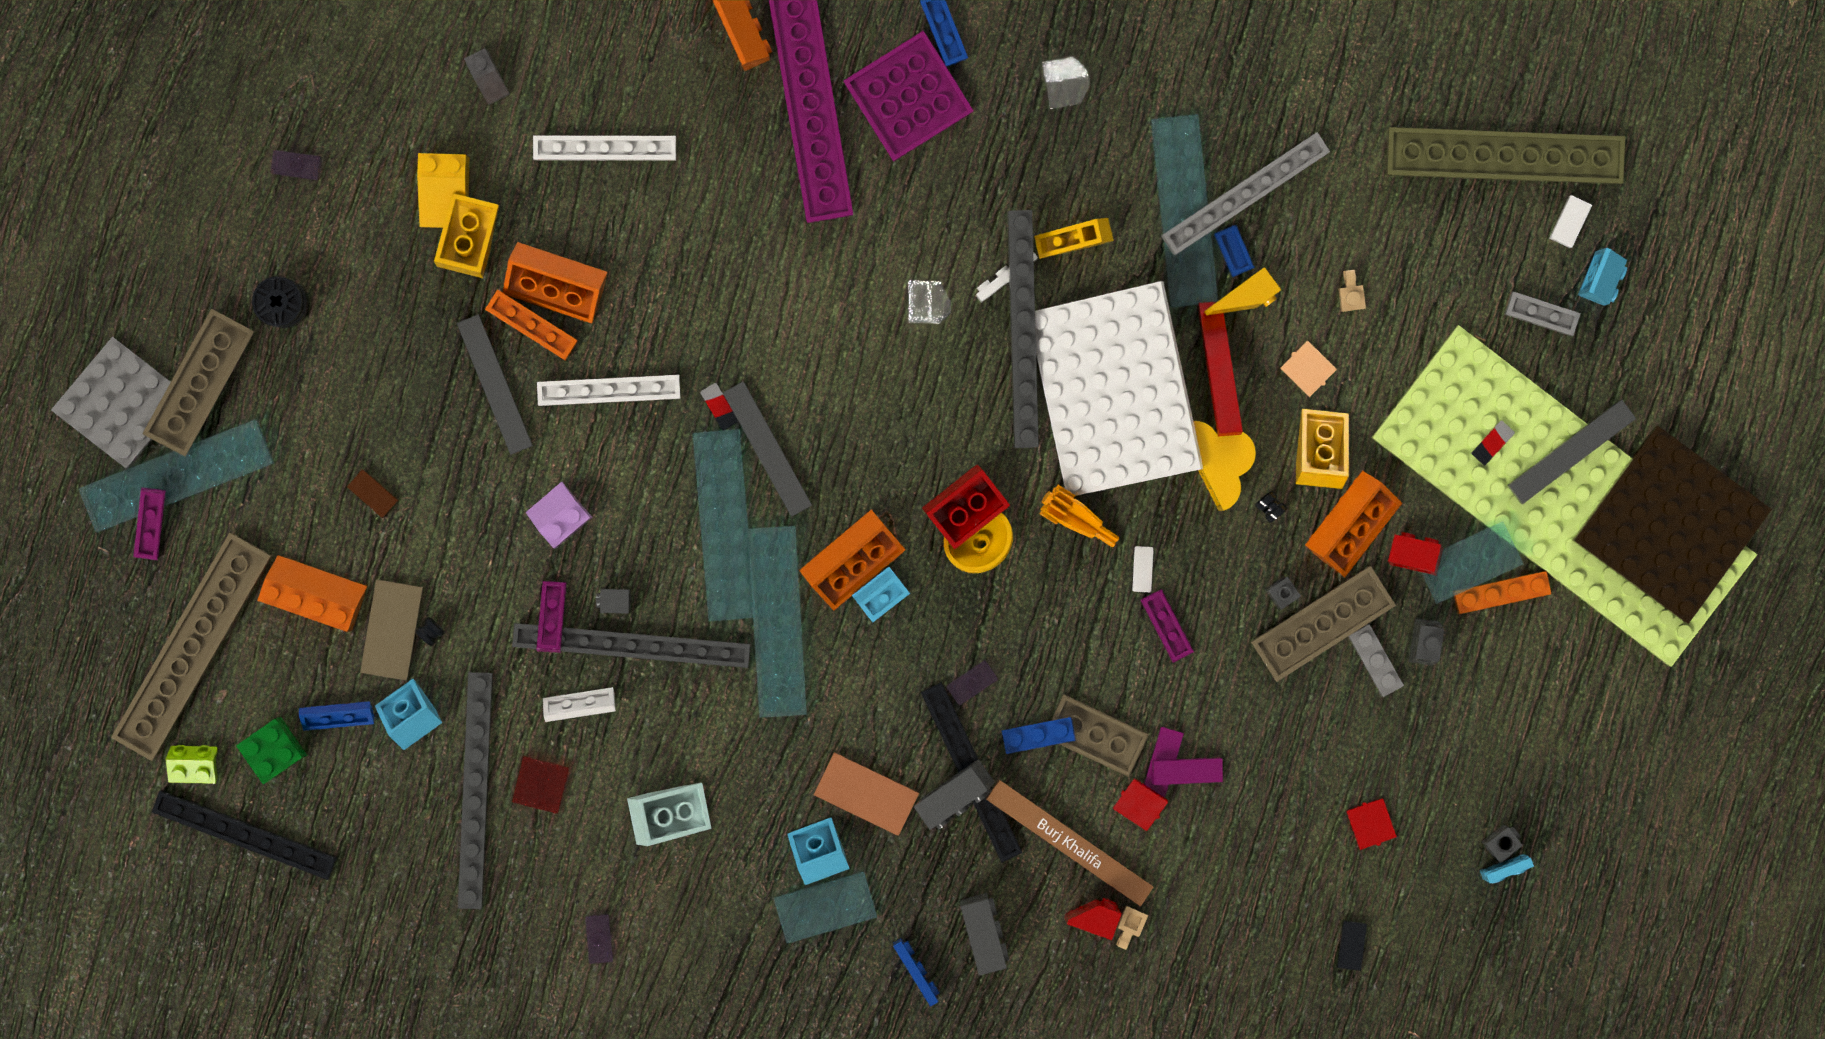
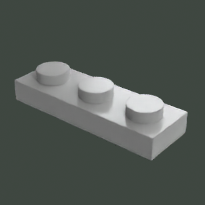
(1542, 313)
(1375, 660)

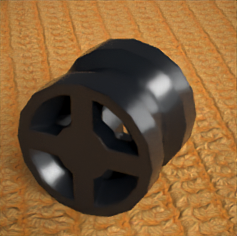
(430, 631)

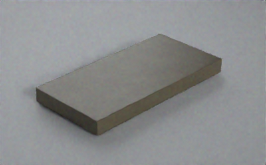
(392, 629)
(1101, 736)

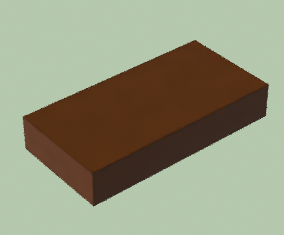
(372, 493)

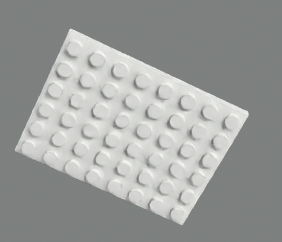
(1116, 390)

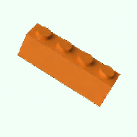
(743, 32)
(554, 282)
(1353, 523)
(852, 560)
(312, 593)

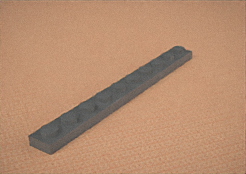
(1022, 328)
(640, 646)
(475, 790)

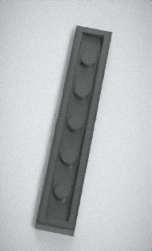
(494, 384)
(767, 448)
(1571, 451)

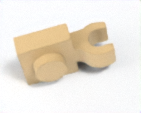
(1351, 296)
(1131, 923)

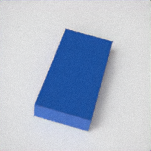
(1234, 251)

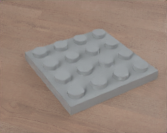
(114, 402)

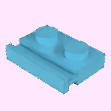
(880, 594)
(1507, 868)

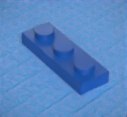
(944, 31)
(336, 715)
(1039, 735)
(917, 971)

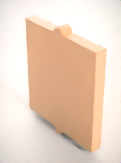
(1308, 368)

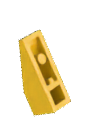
(1074, 238)
(1249, 295)

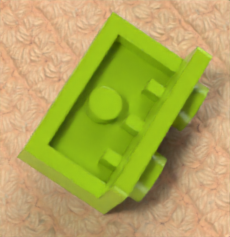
(192, 764)

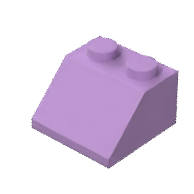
(558, 515)

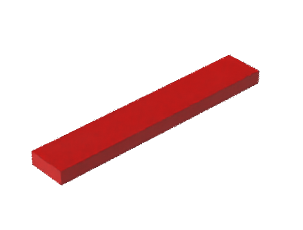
(1220, 372)

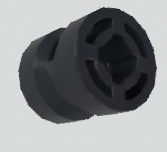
(1271, 506)

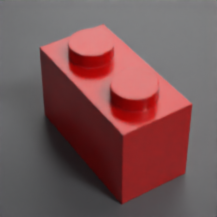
(1415, 553)

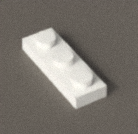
(987, 289)
(579, 704)

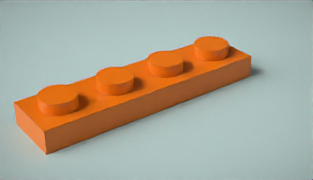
(531, 325)
(1503, 592)

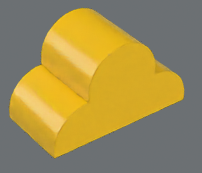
(1223, 462)

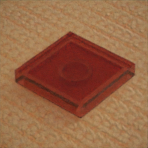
(540, 784)

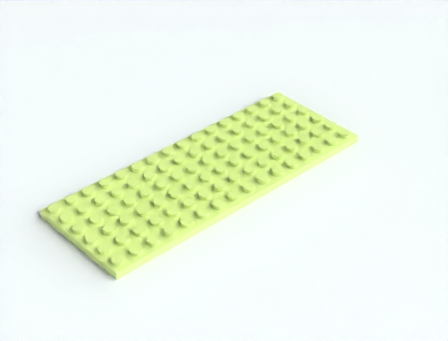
(1452, 411)

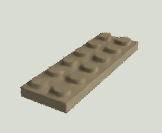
(198, 382)
(1323, 623)

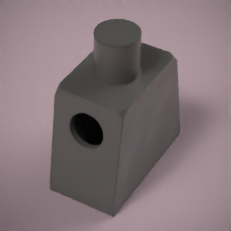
(1426, 642)

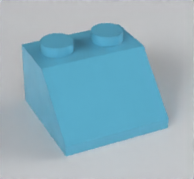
(1603, 276)
(408, 714)
(818, 851)

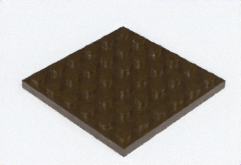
(1672, 524)

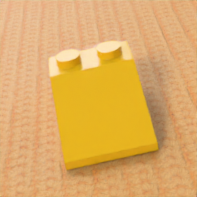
(437, 179)
(467, 235)
(1323, 449)

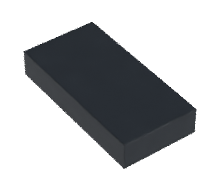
(1351, 945)

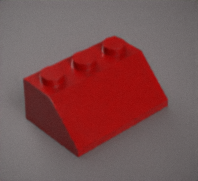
(966, 506)

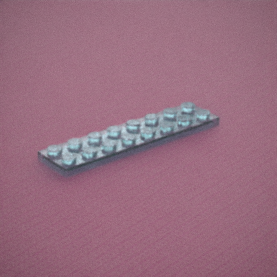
(1181, 195)
(204, 467)
(723, 524)
(777, 621)

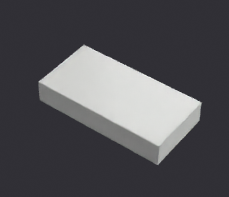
(1570, 221)

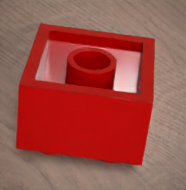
(1096, 917)

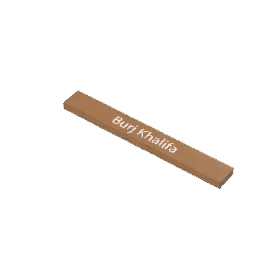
(1069, 842)

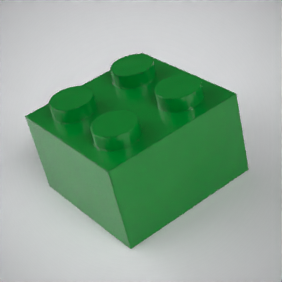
(271, 750)

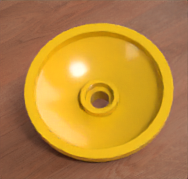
(972, 558)

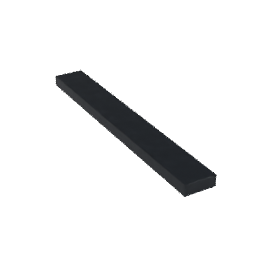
(962, 756)
(244, 834)

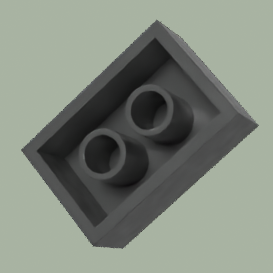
(955, 795)
(984, 933)

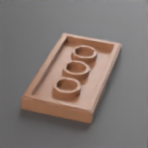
(866, 793)

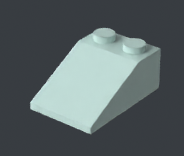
(669, 814)

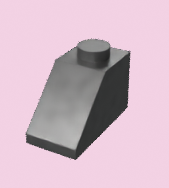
(487, 76)

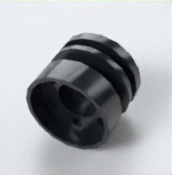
(294, 302)

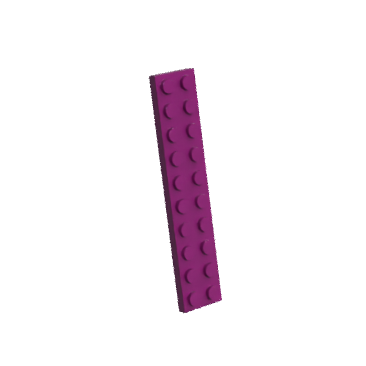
(811, 109)

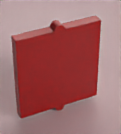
(1140, 804)
(1371, 823)

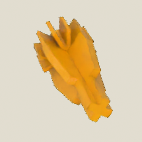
(1064, 509)

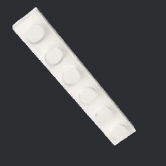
(605, 148)
(608, 390)

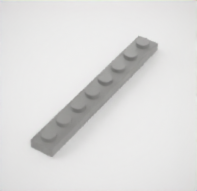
(1245, 193)

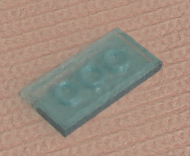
(1473, 562)
(825, 907)

